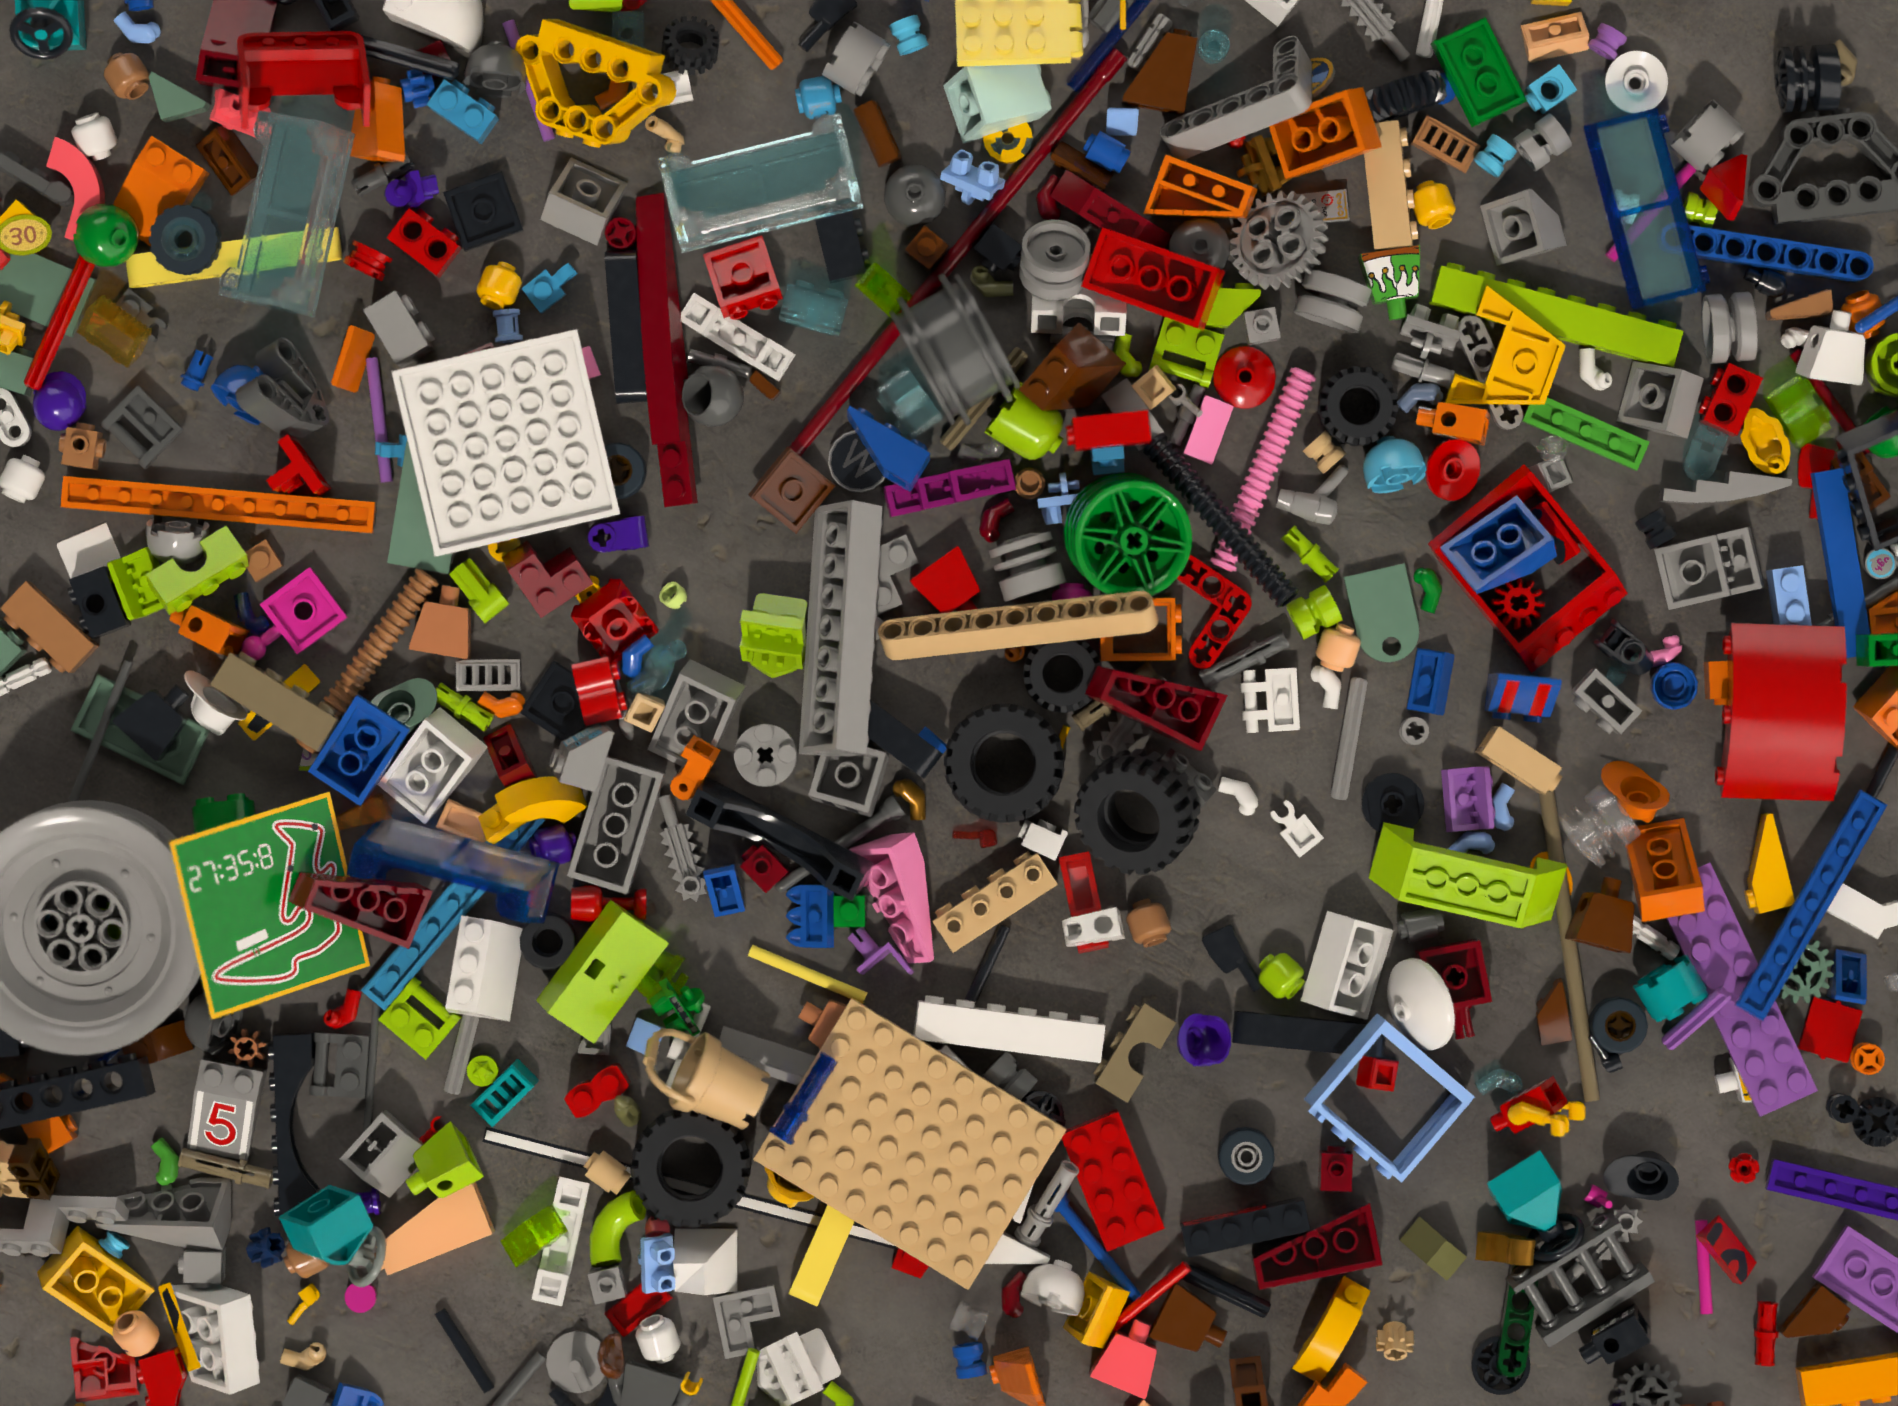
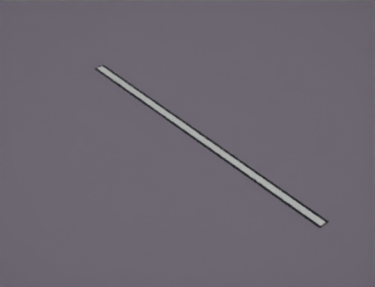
(679, 1184)

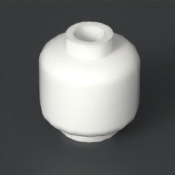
(94, 136)
(22, 479)
(658, 1339)

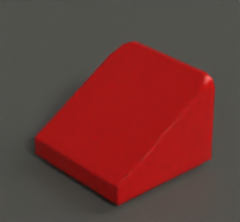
(1377, 1073)

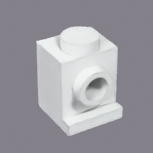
(1042, 838)

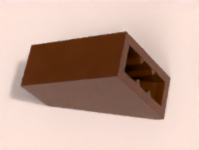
(1165, 76)

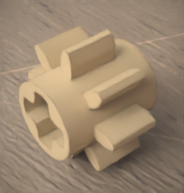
(1395, 1341)

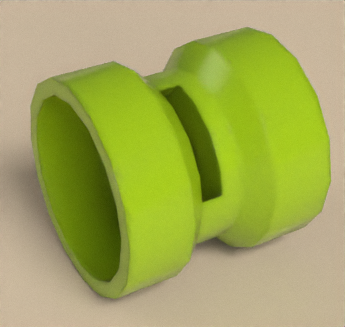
(1699, 210)

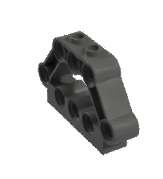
(1873, 146)

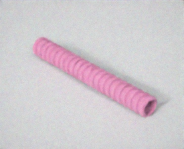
(1267, 458)

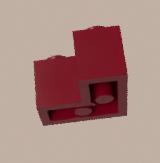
(548, 583)

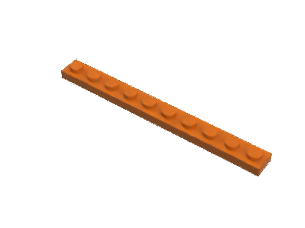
(218, 504)

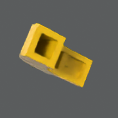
(528, 802)
(1332, 1331)

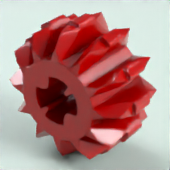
(1519, 613)

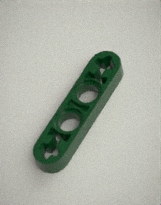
(1525, 1319)

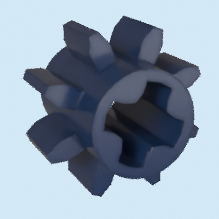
(265, 1247)

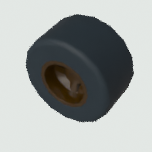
(626, 469)
(1625, 1032)

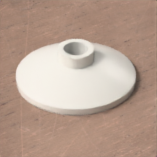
(1642, 67)

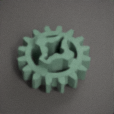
(1803, 983)

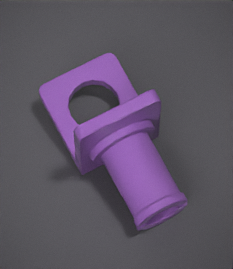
(873, 953)

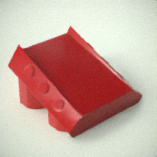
(613, 619)

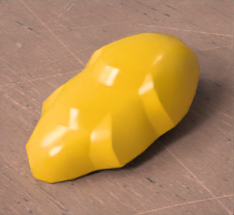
(1765, 442)

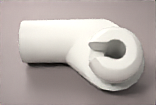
(1330, 683)

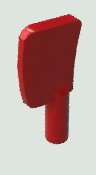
(1812, 460)

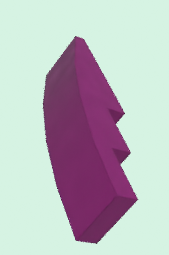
(950, 488)

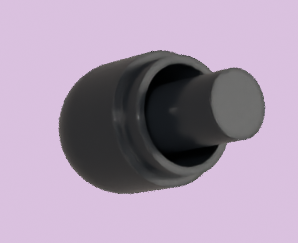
(1767, 282)

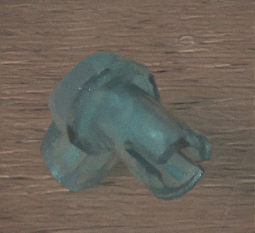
(657, 668)

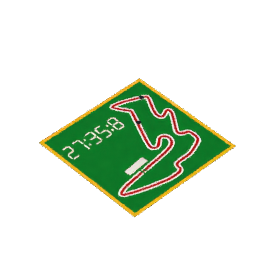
(239, 912)

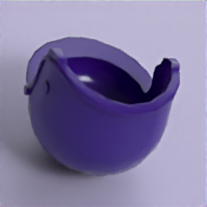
(59, 401)
(1204, 1040)

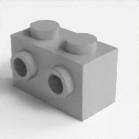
(1606, 701)

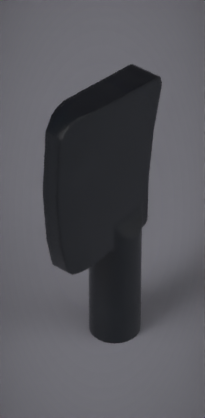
(826, 15)
(1228, 954)

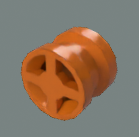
(1872, 1062)

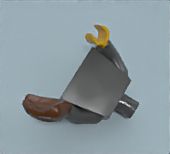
(641, 1383)

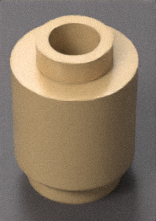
(606, 1172)

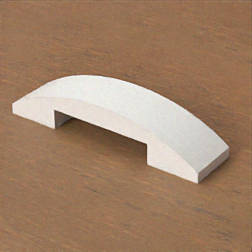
(736, 337)
(559, 1257)

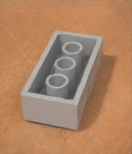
(616, 825)

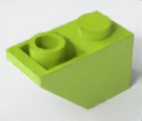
(1231, 304)

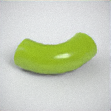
(610, 1225)

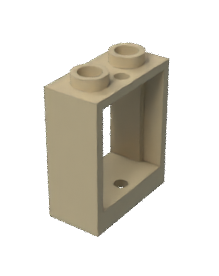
(1519, 760)

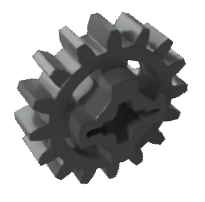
(1646, 1385)

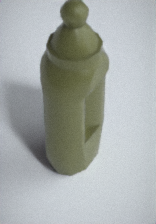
(627, 1110)

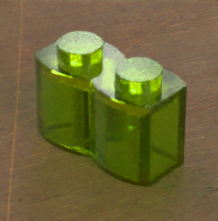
(1798, 411)

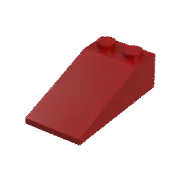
(1153, 278)

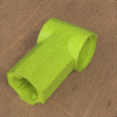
(482, 595)

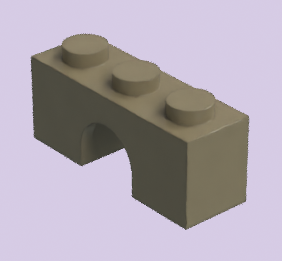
(1145, 1026)

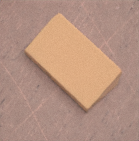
(1555, 37)

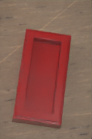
(634, 1308)

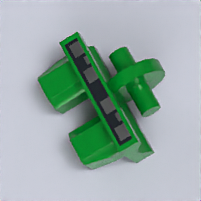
(669, 999)

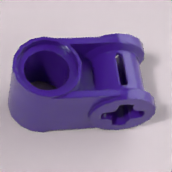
(625, 534)

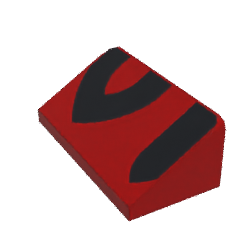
(1564, 543)
(1727, 1250)

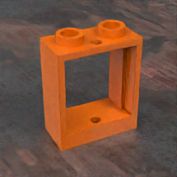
(1174, 642)

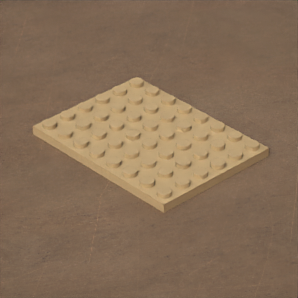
(914, 1145)

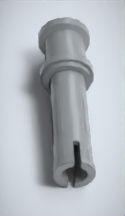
(1042, 1212)

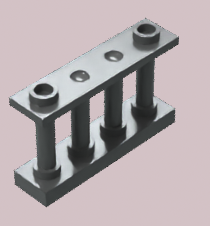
(1596, 1303)

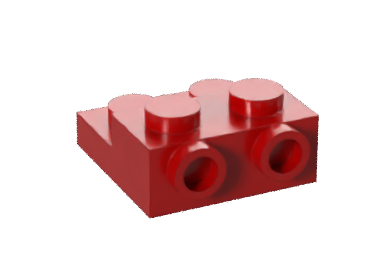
(743, 278)

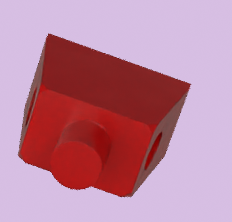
(948, 583)

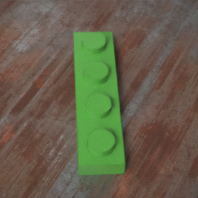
(1587, 432)

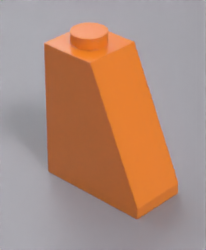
(385, 136)

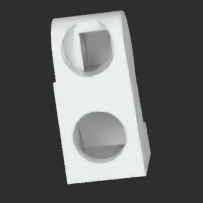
(1093, 927)

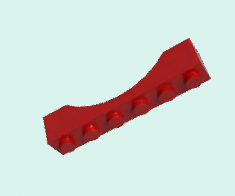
(163, 1377)

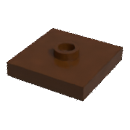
(791, 490)

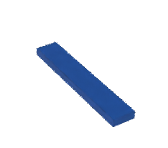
(1840, 555)

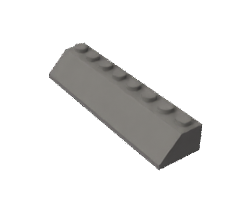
(841, 629)

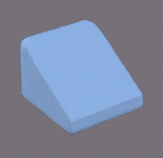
(1122, 121)
(641, 1033)

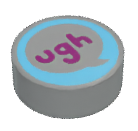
(1879, 563)

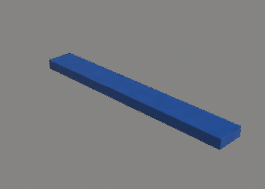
(1811, 905)

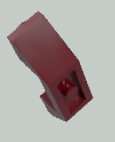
(1106, 211)

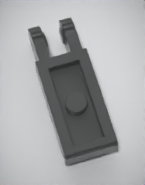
(35, 180)

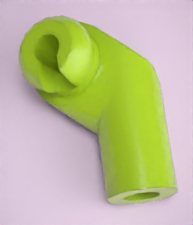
(838, 1395)

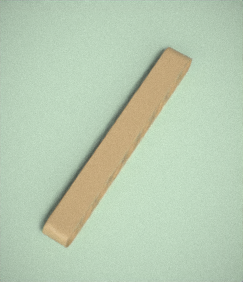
(1018, 625)

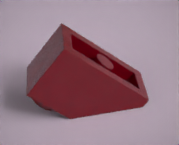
(509, 756)

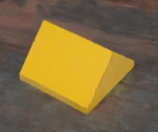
(1098, 1313)

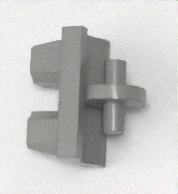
(1430, 335)

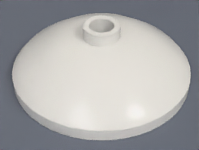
(1420, 1004)

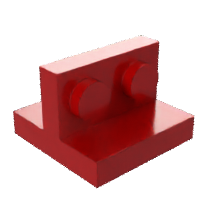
(301, 467)

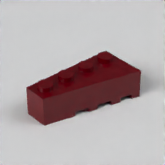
(1166, 707)
(369, 905)
(1330, 1250)

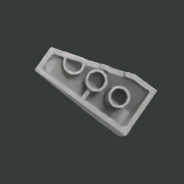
(182, 1216)

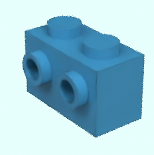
(462, 111)

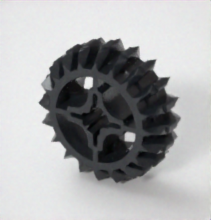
(1406, 95)

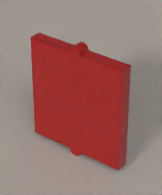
(1830, 1029)

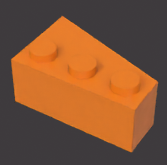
(1197, 192)

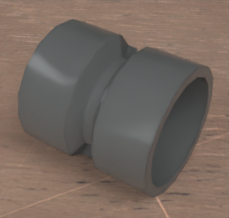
(1007, 1076)

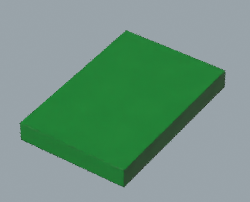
(1478, 72)

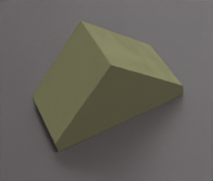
(1433, 1248)

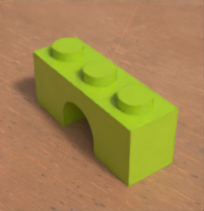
(179, 588)

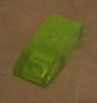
(534, 1235)

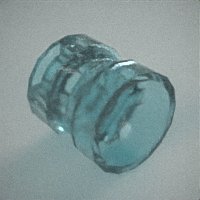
(1209, 49)

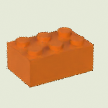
(1326, 133)

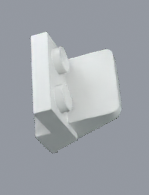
(796, 1367)

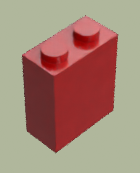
(1109, 430)

